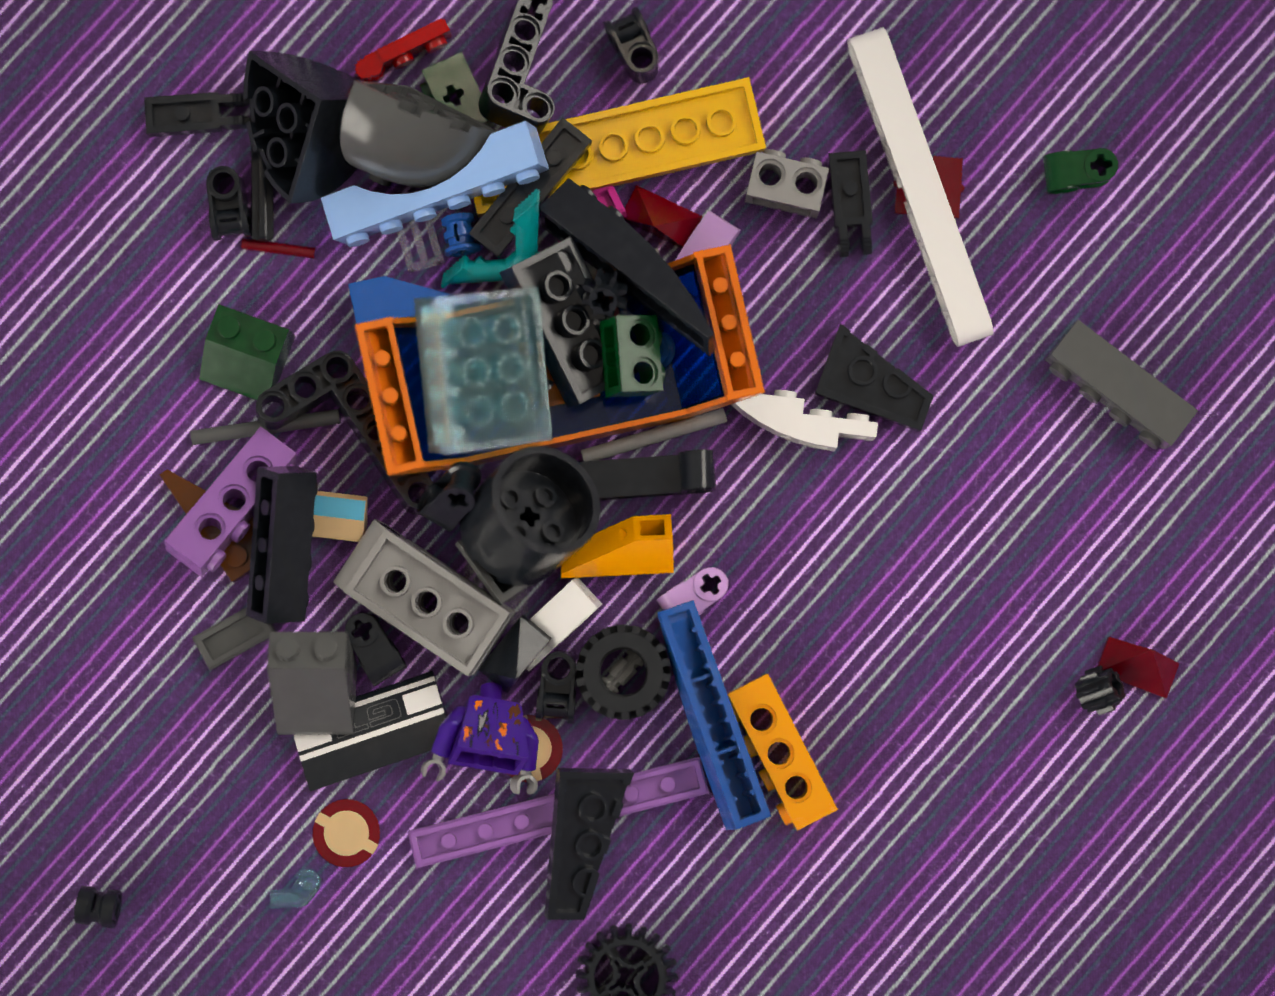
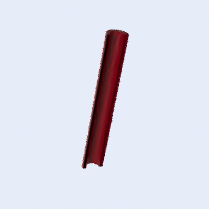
(278, 248)

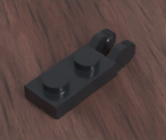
(192, 114)
(851, 198)

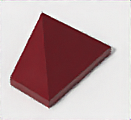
(661, 216)
(1139, 666)

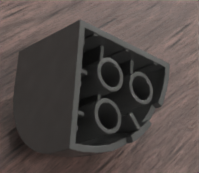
(407, 135)

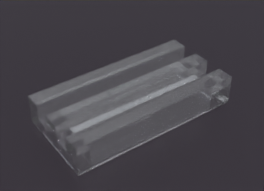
(425, 262)

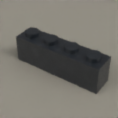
(281, 544)

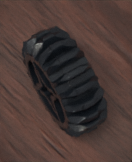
(641, 964)

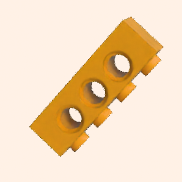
(816, 799)

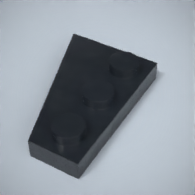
(870, 384)

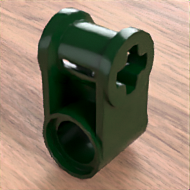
(1072, 170)

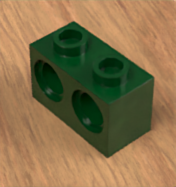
(622, 355)

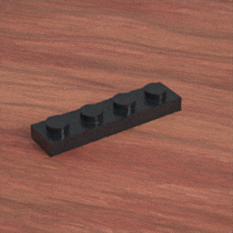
(562, 151)

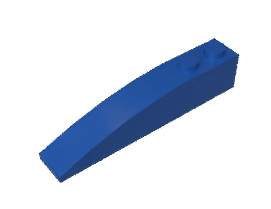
(712, 718)

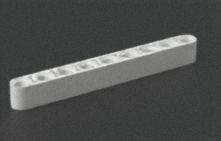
(917, 175)

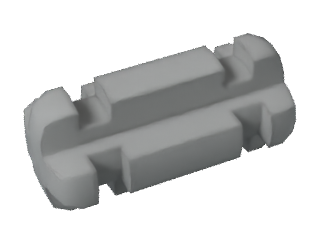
(622, 671)

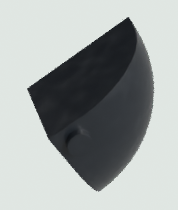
(297, 123)

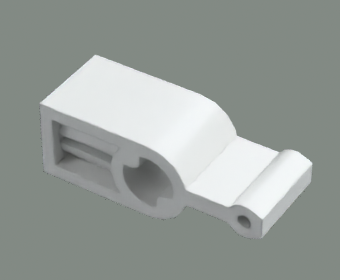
(564, 614)

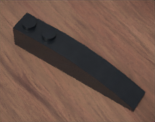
(613, 245)

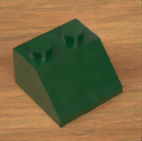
(244, 353)

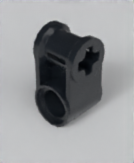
(631, 40)
(229, 211)
(450, 495)
(377, 654)
(557, 691)

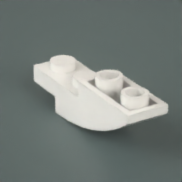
(784, 417)

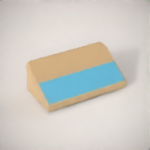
(340, 516)

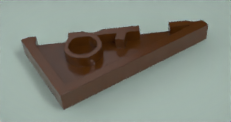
(238, 554)

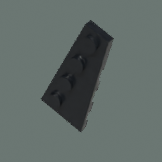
(582, 824)

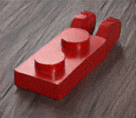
(401, 51)

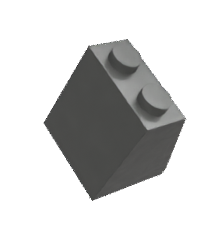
(312, 682)

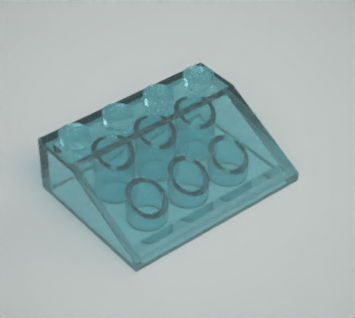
(483, 370)

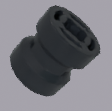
(98, 906)

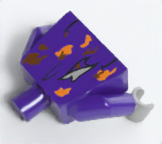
(488, 737)

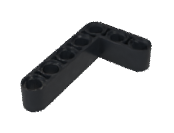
(359, 420)

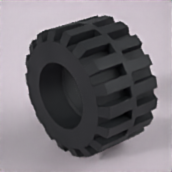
(589, 672)

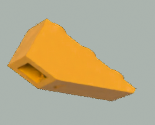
(626, 548)

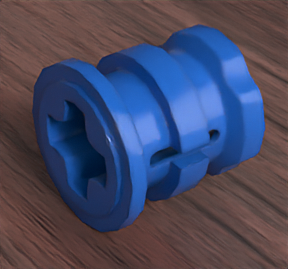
(457, 235)

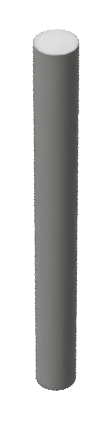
(654, 435)

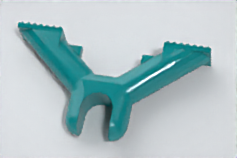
(526, 245)

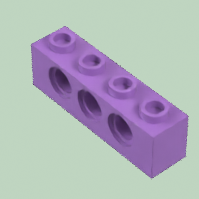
(204, 554)

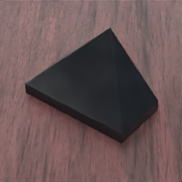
(515, 653)

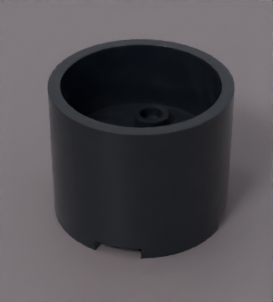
(531, 515)

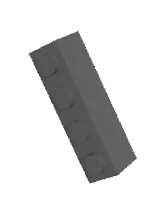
(1120, 385)

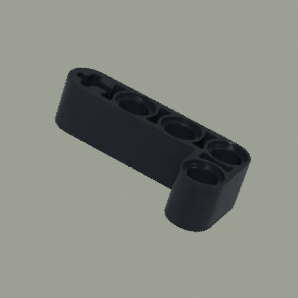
(511, 84)
(654, 476)

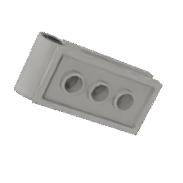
(369, 580)

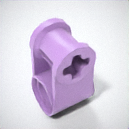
(692, 590)

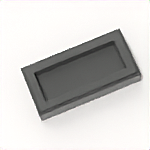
(231, 638)

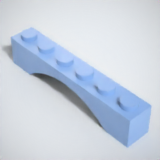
(505, 158)

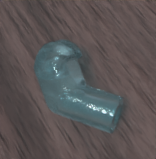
(300, 893)

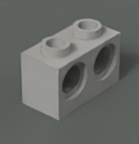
(784, 194)

